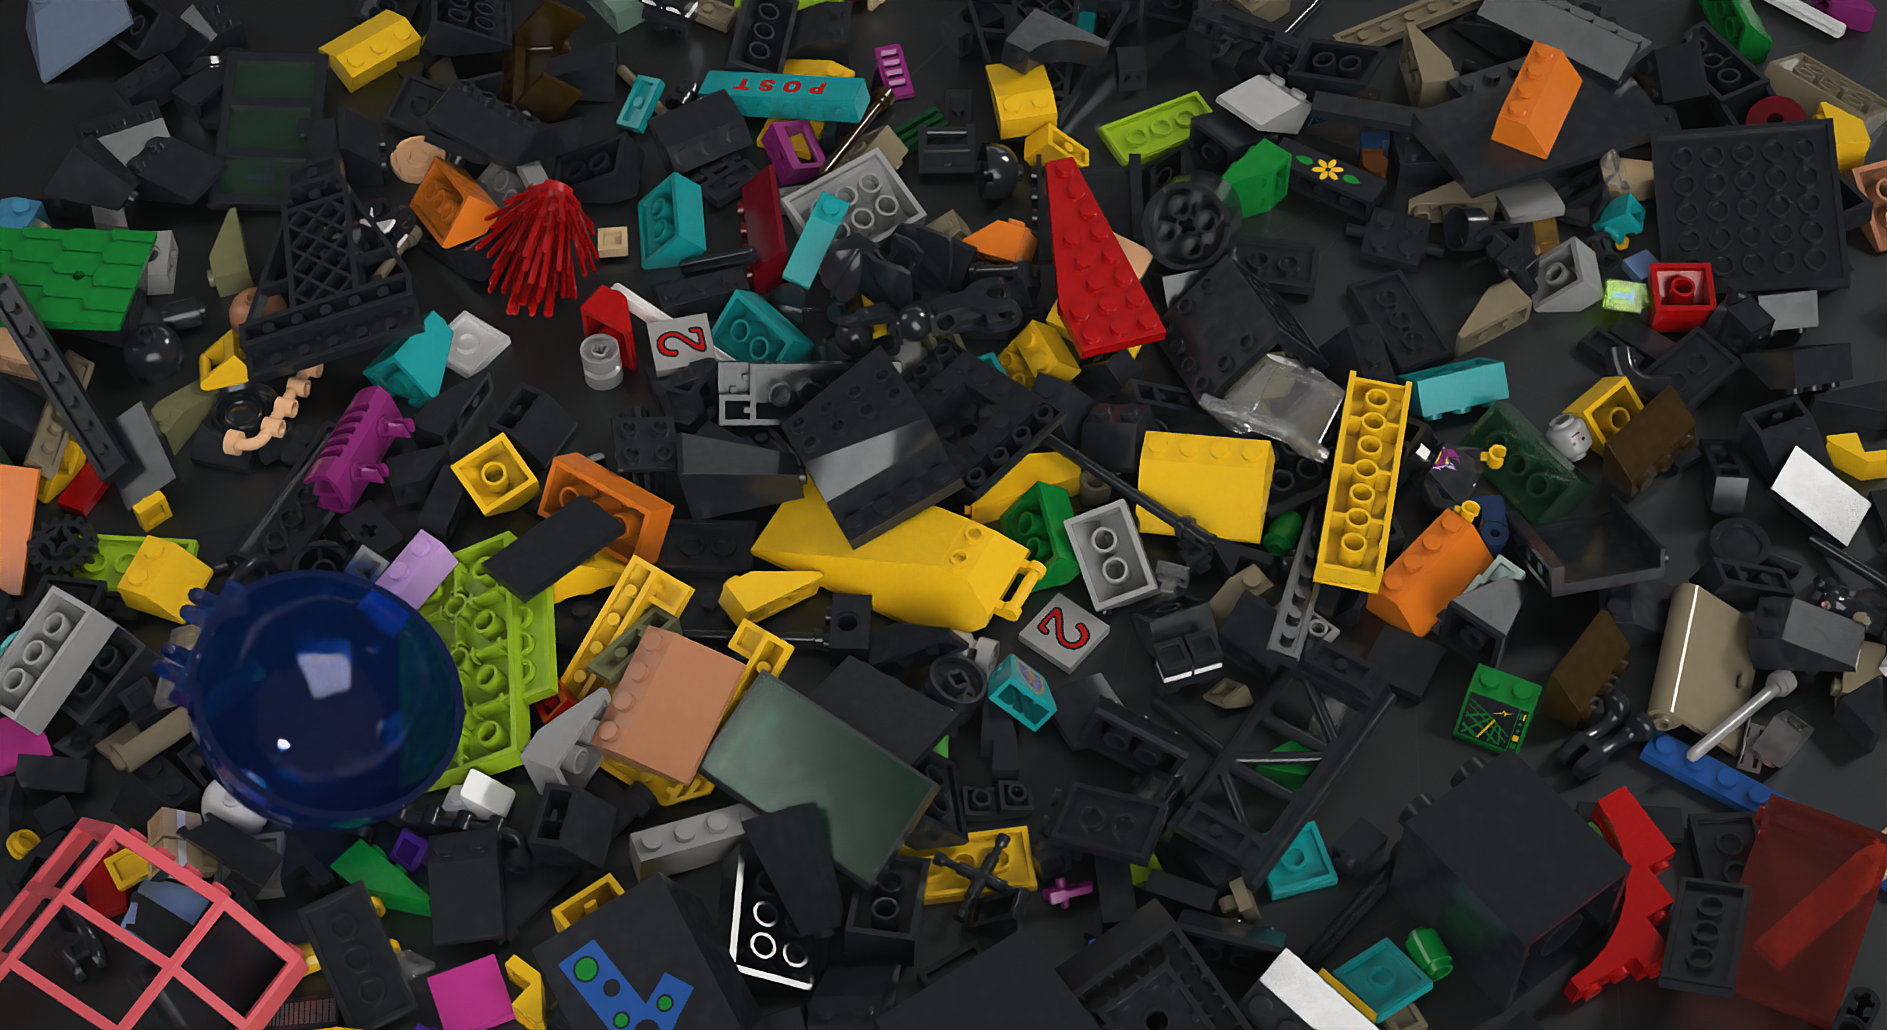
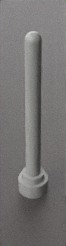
(1778, 684)

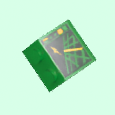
(1497, 710)

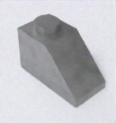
(1782, 739)

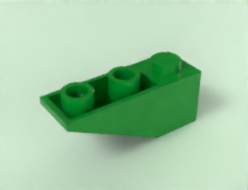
(381, 879)

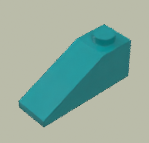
(816, 240)

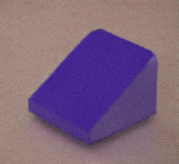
(410, 850)

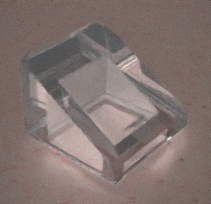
(1614, 170)

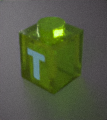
(1625, 296)

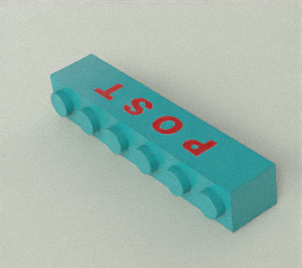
(792, 95)

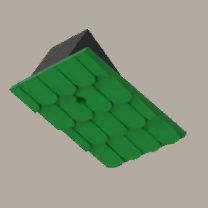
(81, 277)

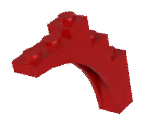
(1643, 905)

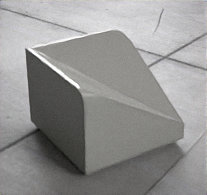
(107, 219)

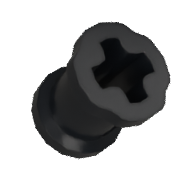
(1603, 251)

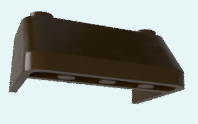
(537, 39)

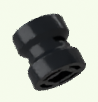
(684, 93)

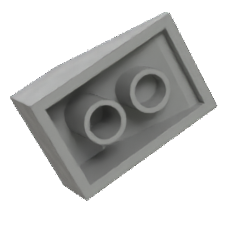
(1267, 104)
(562, 747)

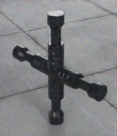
(980, 877)

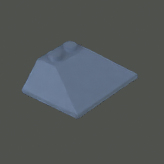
(71, 29)

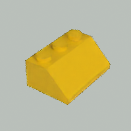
(372, 49)

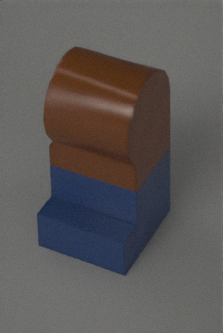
(1373, 152)

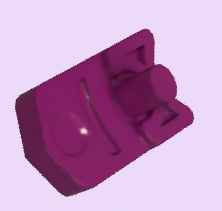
(1063, 892)

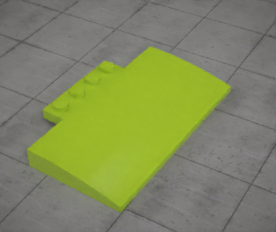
(501, 657)

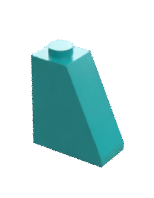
(415, 363)

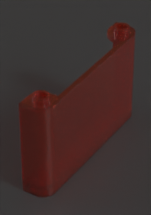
(1808, 908)

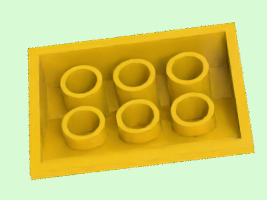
(1209, 478)

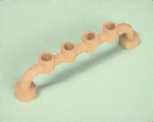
(274, 425)

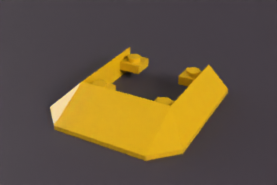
(632, 597)

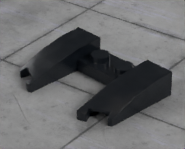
(250, 868)

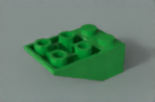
(1260, 177)

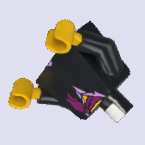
(1450, 475)

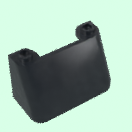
(224, 961)

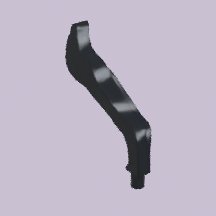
(209, 62)

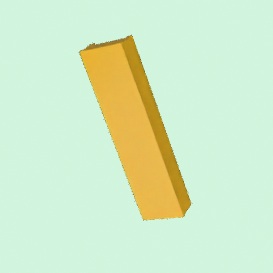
(1362, 485)

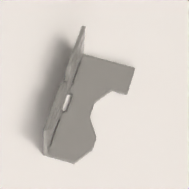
(1749, 753)

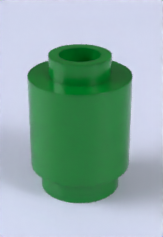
(1283, 533)
(1429, 952)

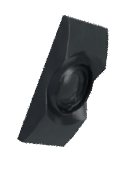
(239, 409)

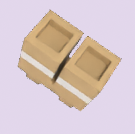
(162, 833)

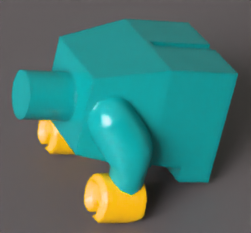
(1620, 218)

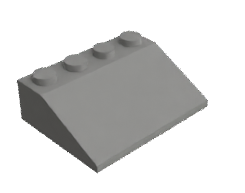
(875, 197)

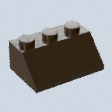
(1648, 443)
(1587, 672)

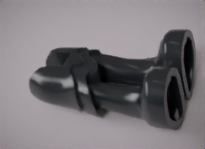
(70, 946)

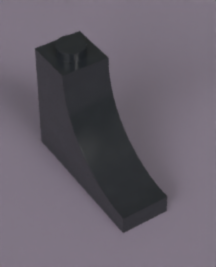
(1048, 40)

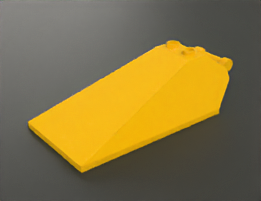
(921, 572)

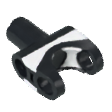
(388, 223)

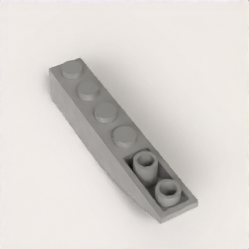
(688, 842)

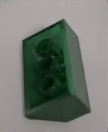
(1533, 470)

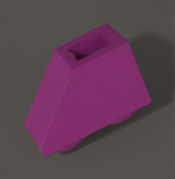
(1854, 13)

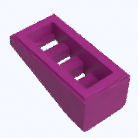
(889, 57)

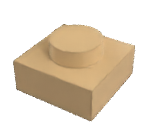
(612, 242)

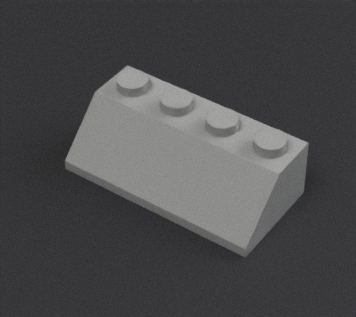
(50, 658)

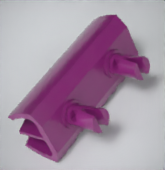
(356, 449)

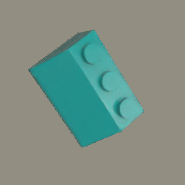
(671, 223)
(757, 332)
(1456, 387)

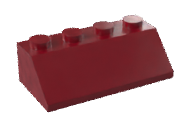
(763, 230)

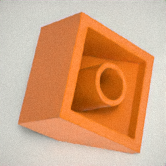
(1004, 242)

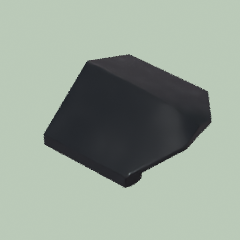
(1584, 197)

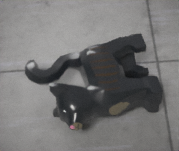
(1861, 606)

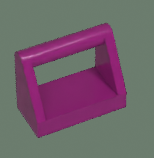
(783, 155)

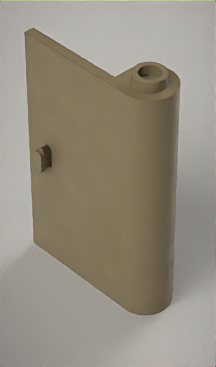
(1702, 666)
(131, 749)

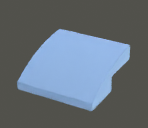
(173, 897)

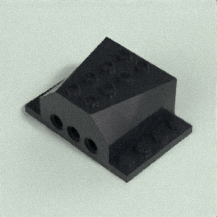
(871, 450)

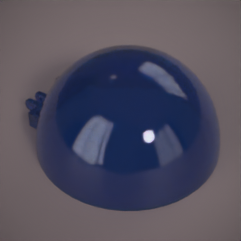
(316, 698)

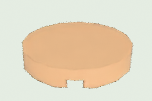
(414, 158)

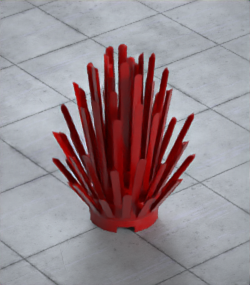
(540, 245)

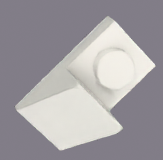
(479, 795)

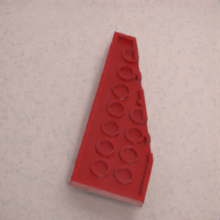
(1094, 281)

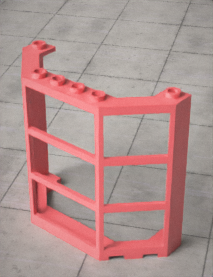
(105, 833)

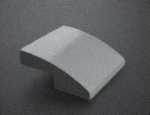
(1529, 202)

